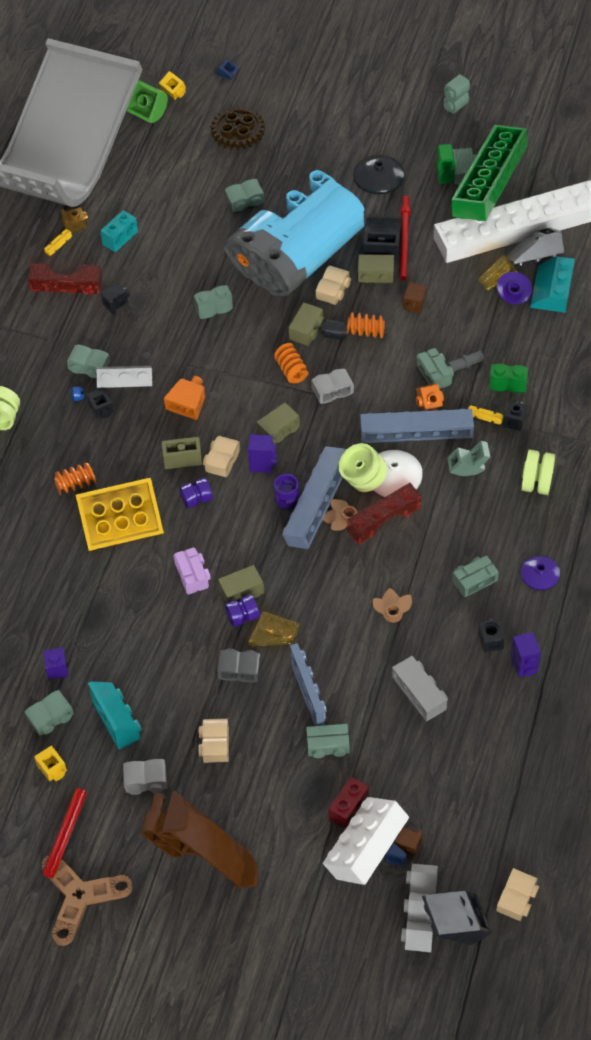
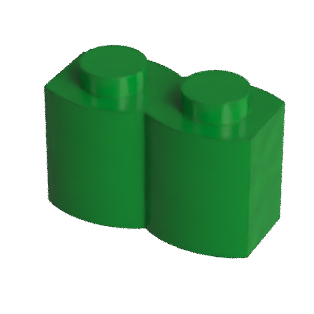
(445, 163)
(508, 378)

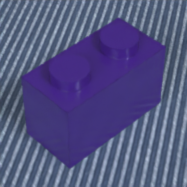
(262, 453)
(525, 654)

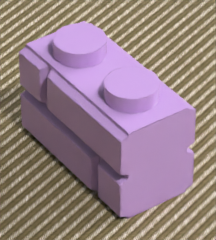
(191, 570)

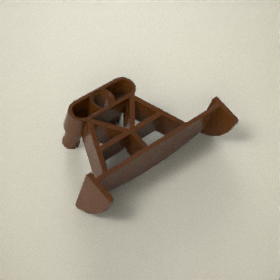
(190, 832)

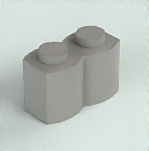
(332, 386)
(145, 776)

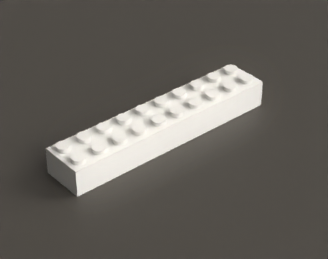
(514, 222)

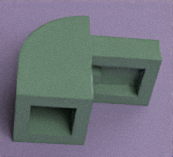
(466, 462)

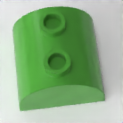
(147, 102)

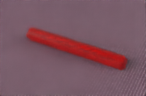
(64, 833)

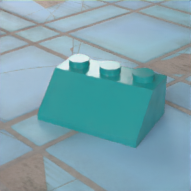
(553, 284)
(114, 713)

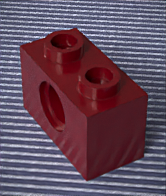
(348, 802)

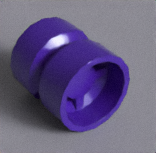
(286, 491)
(196, 492)
(243, 610)

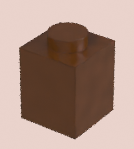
(414, 297)

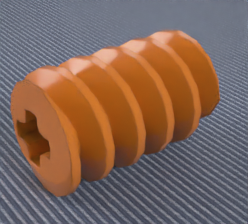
(366, 324)
(291, 363)
(74, 477)

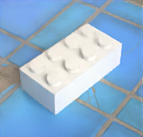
(366, 840)

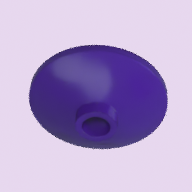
(517, 282)
(540, 579)

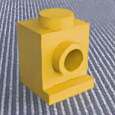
(171, 81)
(51, 764)

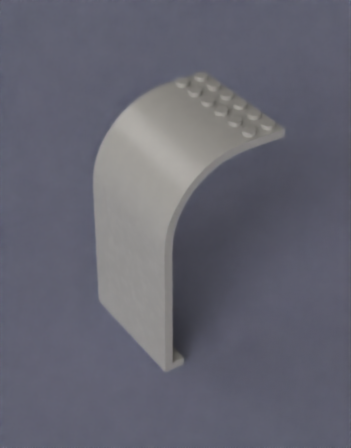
(69, 123)

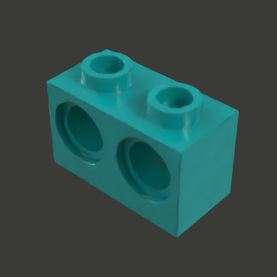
(119, 231)

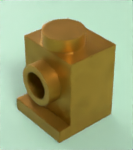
(74, 219)

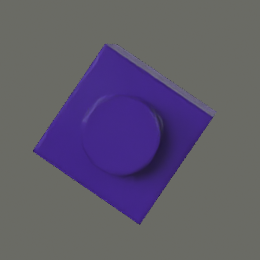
(55, 663)

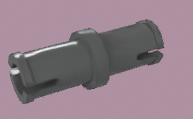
(466, 361)

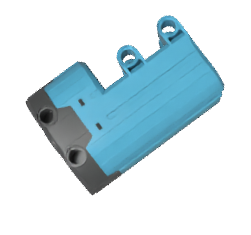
(287, 250)

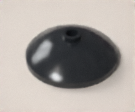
(379, 174)

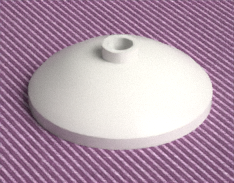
(407, 471)

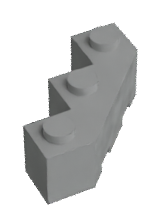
(418, 930)

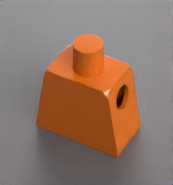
(186, 398)

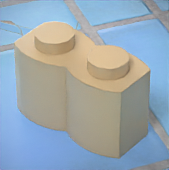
(332, 285)
(221, 456)
(215, 740)
(517, 894)

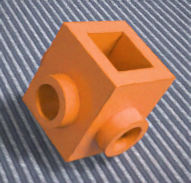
(429, 397)

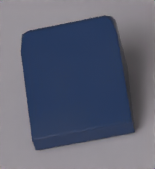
(227, 69)
(395, 855)

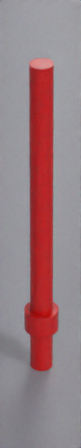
(405, 212)

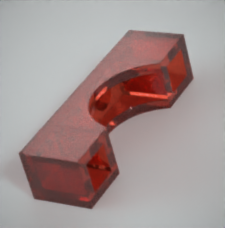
(85, 280)
(366, 522)

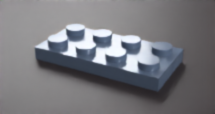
(308, 689)

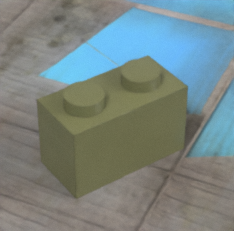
(376, 268)
(305, 324)
(279, 423)
(181, 453)
(241, 584)

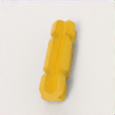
(58, 242)
(487, 415)

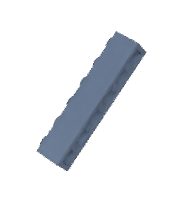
(416, 425)
(314, 499)

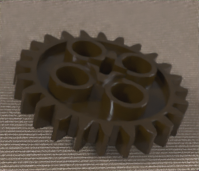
(237, 128)

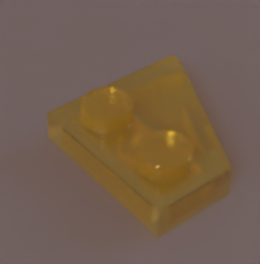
(493, 274)
(273, 631)

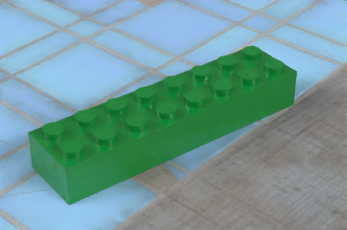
(489, 173)

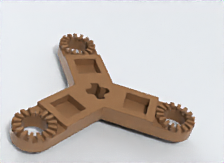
(93, 892)

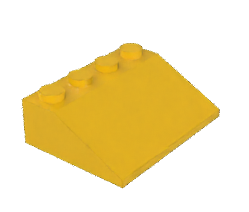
(119, 514)

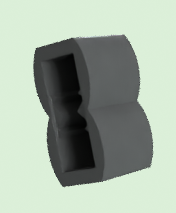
(238, 665)

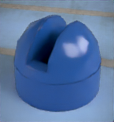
(76, 393)

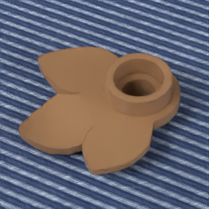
(339, 514)
(392, 604)

